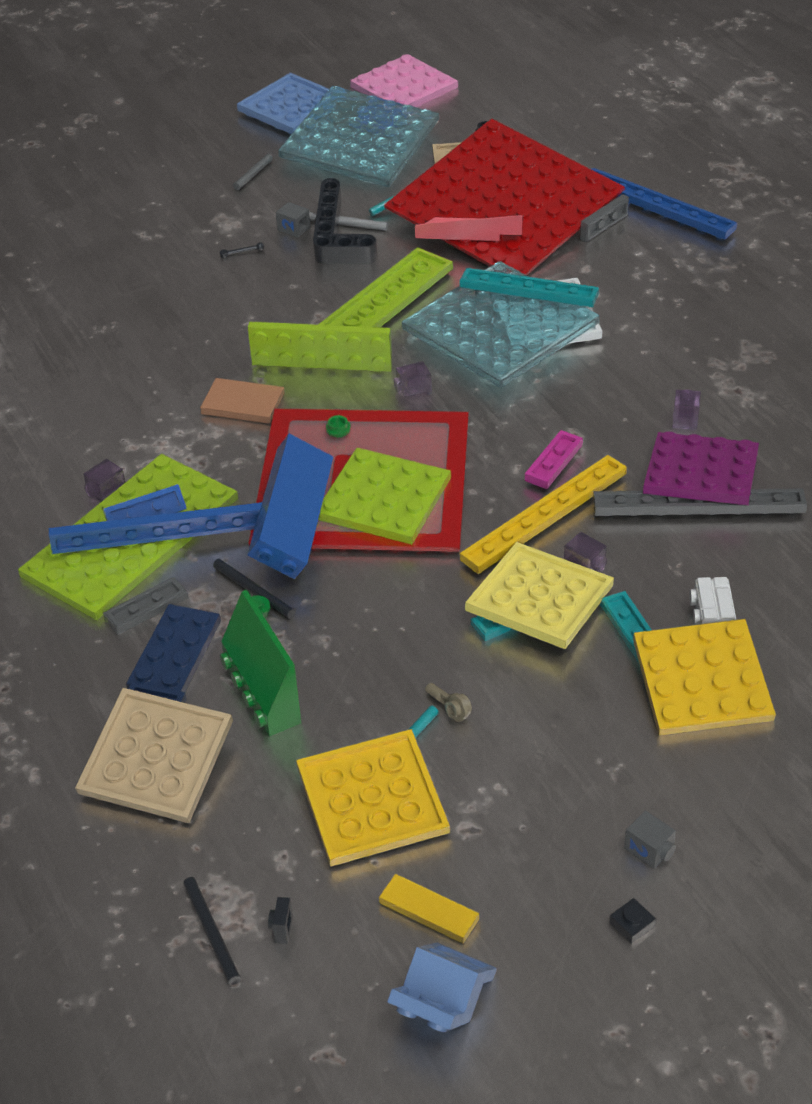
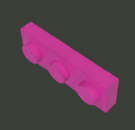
(553, 459)

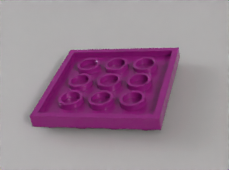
(702, 468)

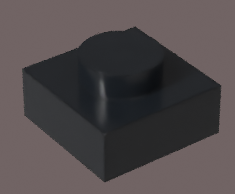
(281, 920)
(632, 920)

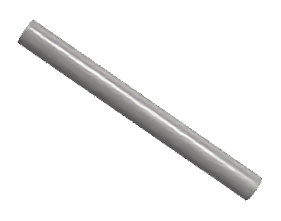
(356, 222)

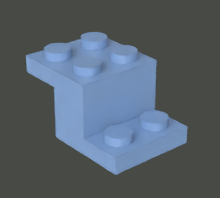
(441, 986)

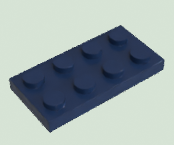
(175, 648)

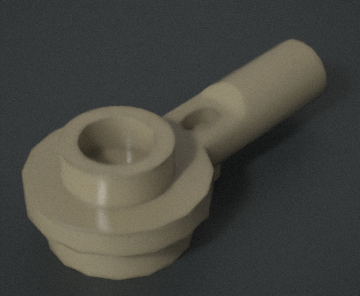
(456, 705)

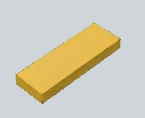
(429, 908)

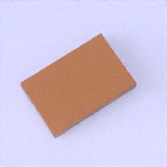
(242, 400)

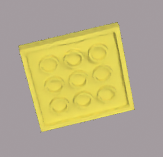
(539, 595)

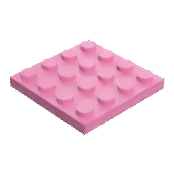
(405, 82)

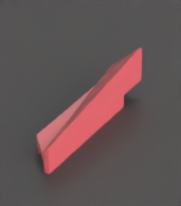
(469, 228)

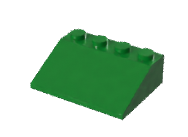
(261, 668)

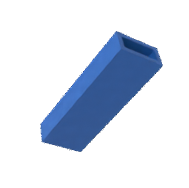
(291, 506)

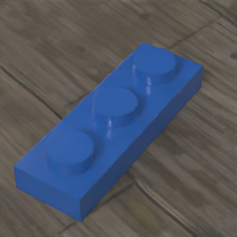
(156, 503)

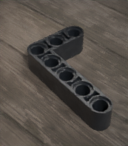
(335, 247)

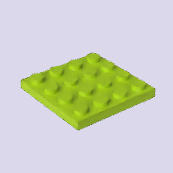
(384, 495)

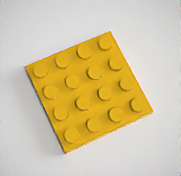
(703, 677)
(372, 797)

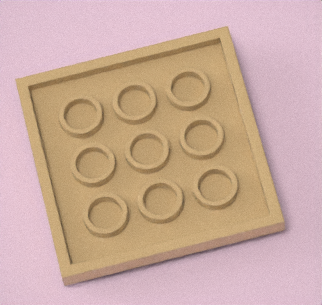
(155, 755)

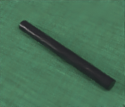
(253, 587)
(212, 931)

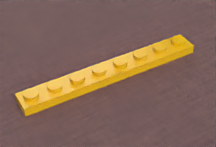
(542, 514)

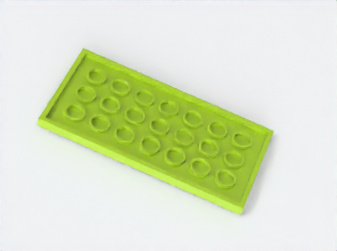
(103, 576)

